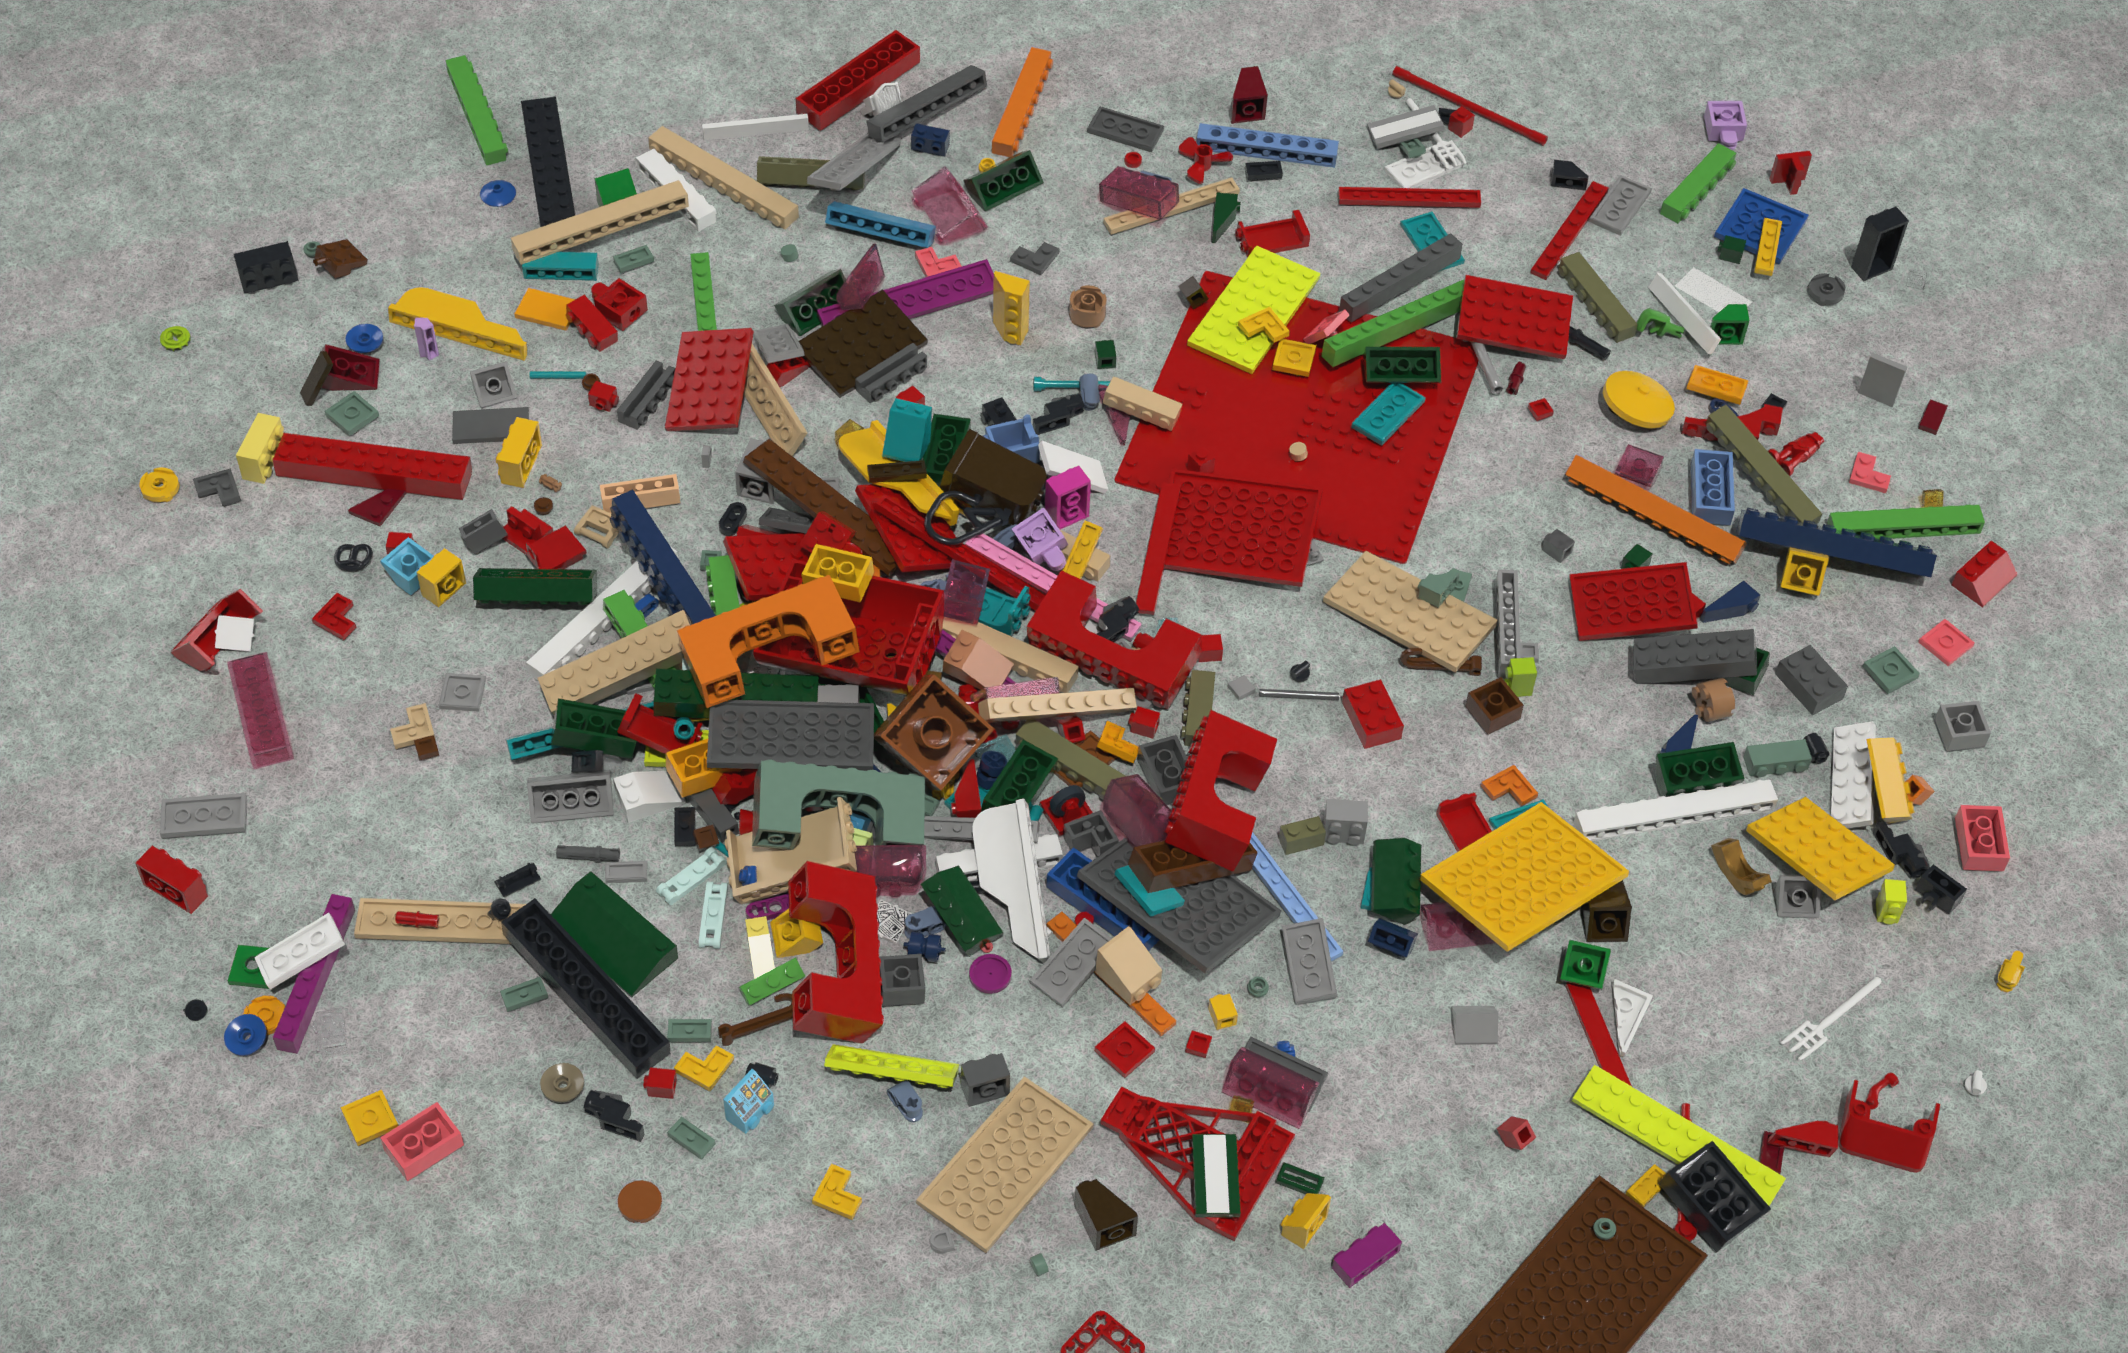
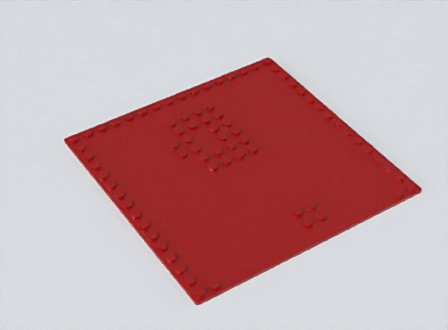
(1249, 422)

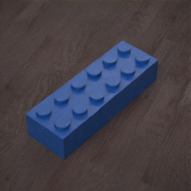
(1064, 882)

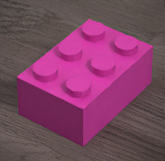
(1068, 497)

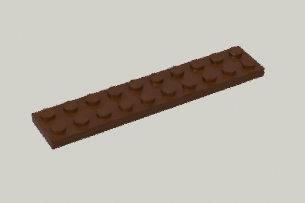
(816, 496)

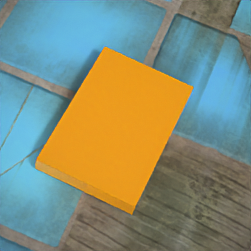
(544, 309)
(1717, 384)

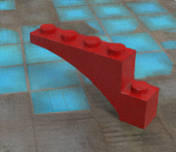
(1764, 420)
(735, 786)

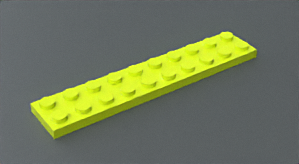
(1664, 1129)

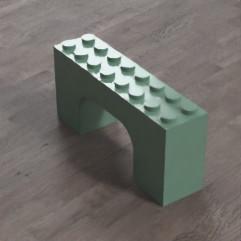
(784, 789)

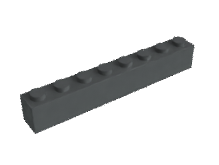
(926, 103)
(1401, 277)

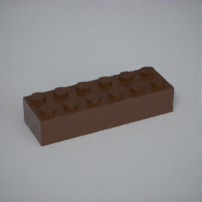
(1166, 866)

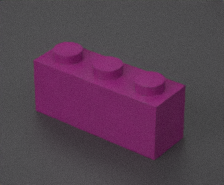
(1366, 1254)

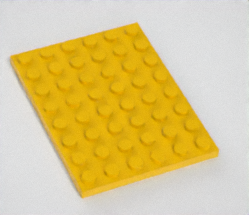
(1524, 876)

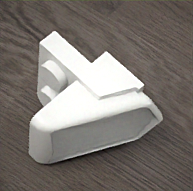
(883, 99)

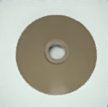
(562, 1074)

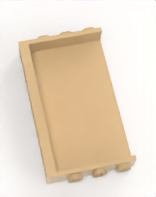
(823, 840)

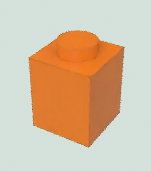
(1919, 790)

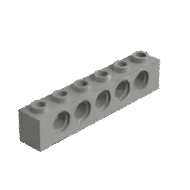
(1508, 618)

